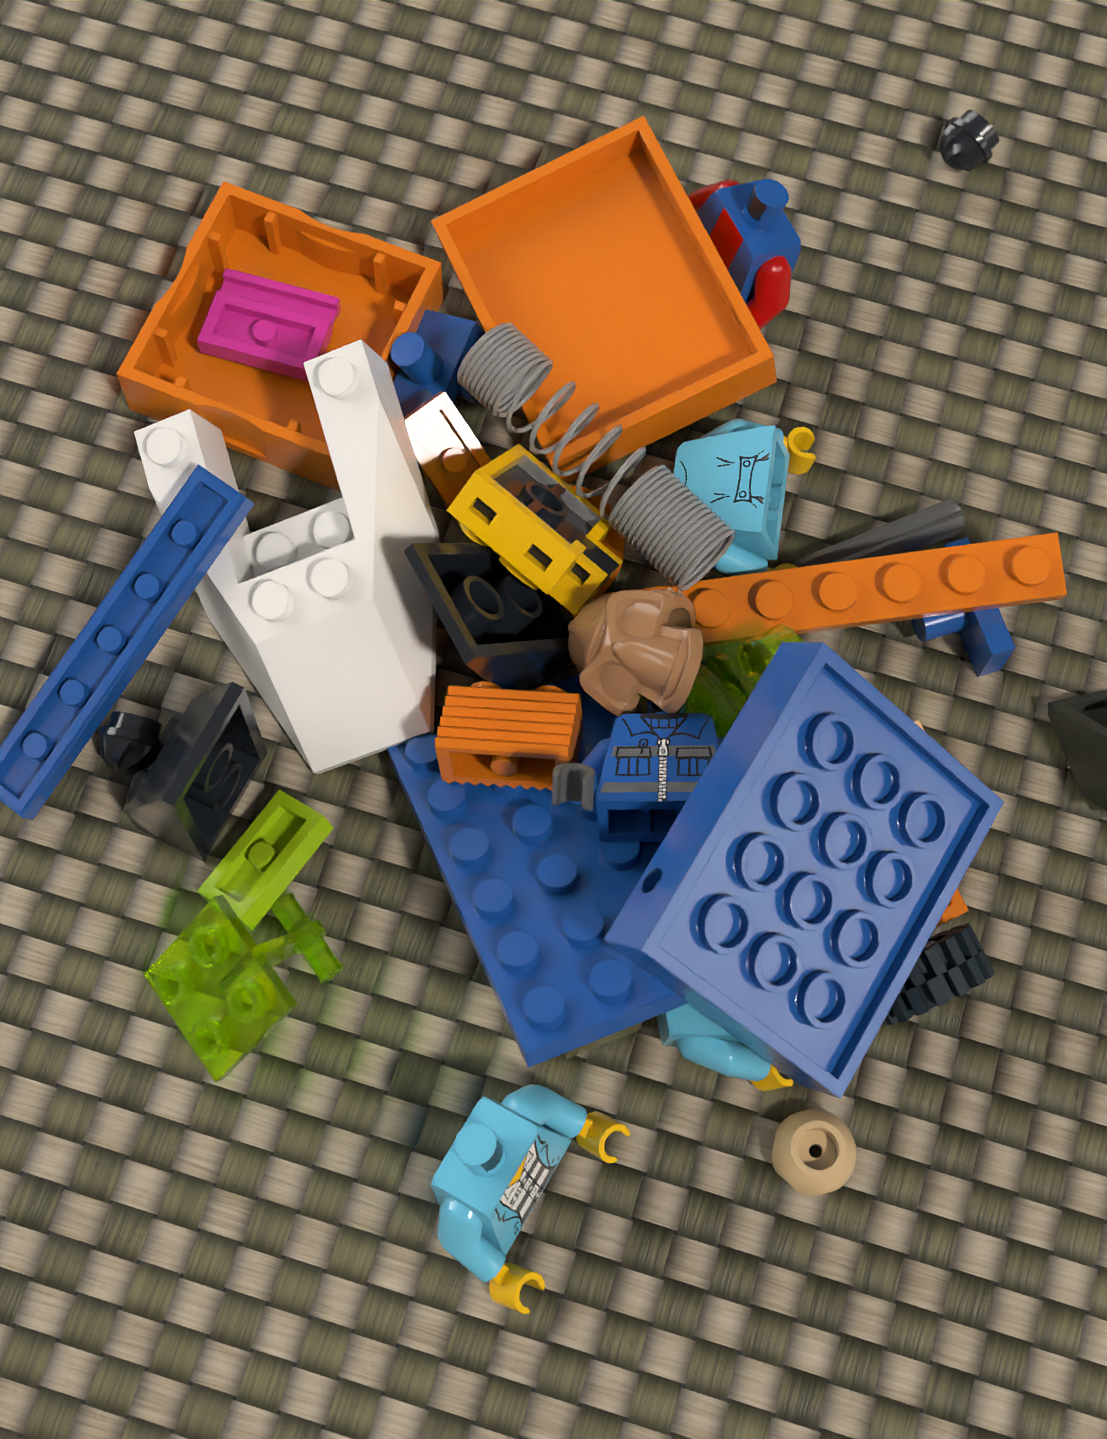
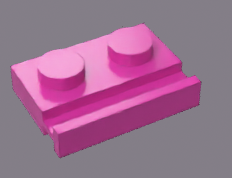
(268, 324)

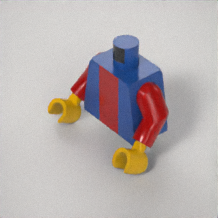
(752, 240)

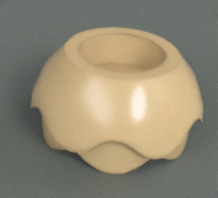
(795, 1164)

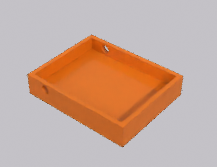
(613, 286)

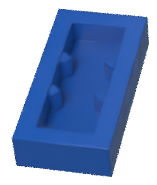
(431, 358)
(981, 632)

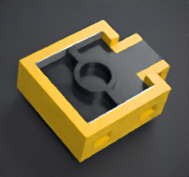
(537, 527)

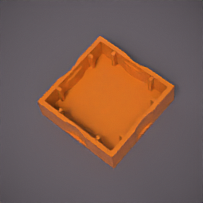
(258, 410)

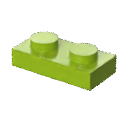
(267, 858)

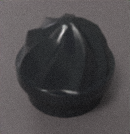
(968, 141)
(129, 742)

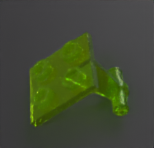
(225, 984)

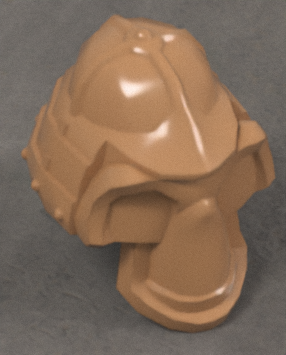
(637, 649)

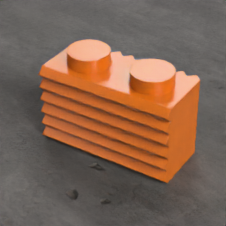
(507, 734)

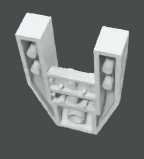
(326, 599)

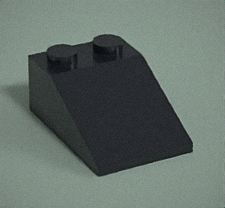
(493, 617)
(200, 771)

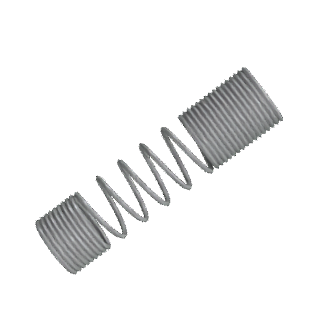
(653, 515)

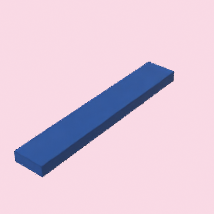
(117, 639)

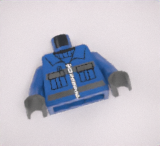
(640, 773)

